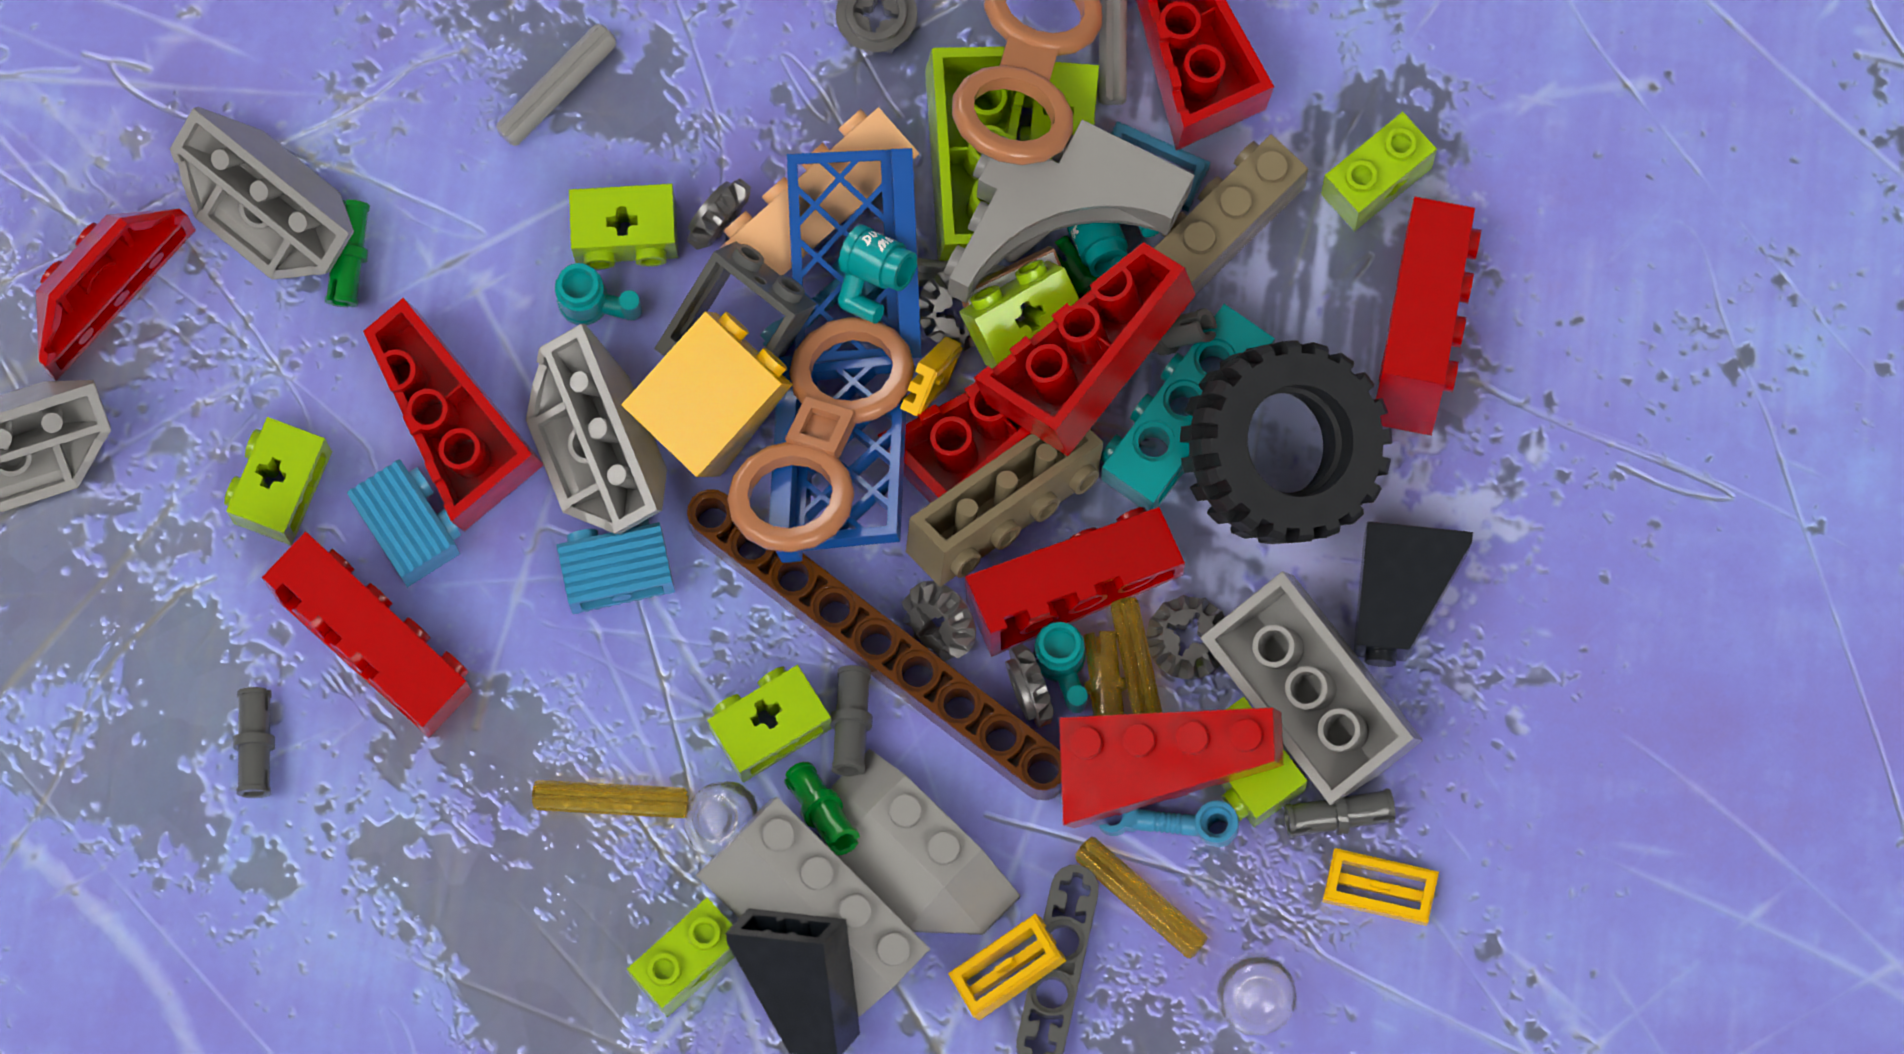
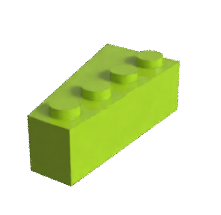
(951, 155)

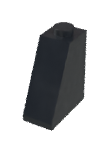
(1401, 586)
(800, 977)

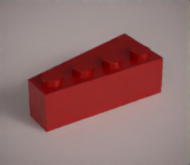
(1203, 66)
(1425, 313)
(1090, 350)
(458, 429)
(955, 442)
(1072, 578)
(367, 634)
(1151, 757)

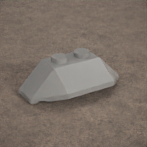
(260, 197)
(48, 439)
(590, 445)
(919, 855)

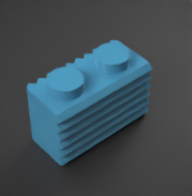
(404, 522)
(614, 567)

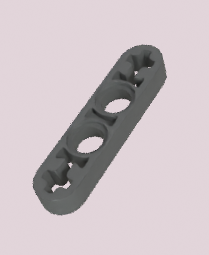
(1070, 971)

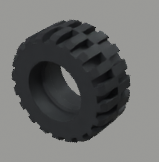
(1348, 428)

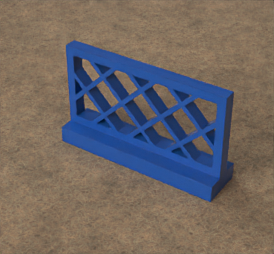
(898, 224)
(793, 484)

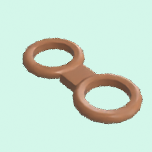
(1027, 69)
(820, 434)

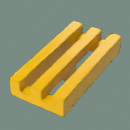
(933, 376)
(1377, 907)
(1018, 982)

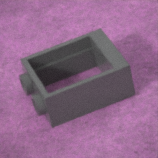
(749, 268)

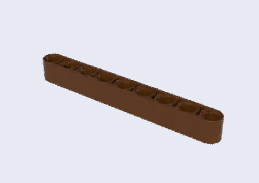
(891, 665)

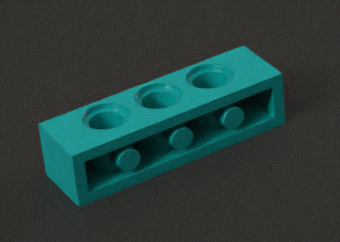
(1150, 479)

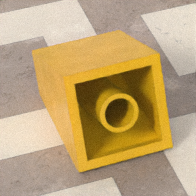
(709, 394)

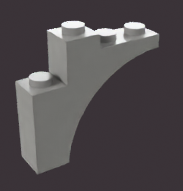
(1093, 182)

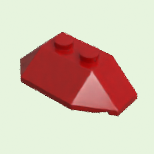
(100, 280)

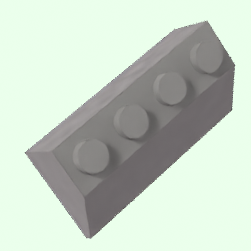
(1331, 706)
(788, 869)

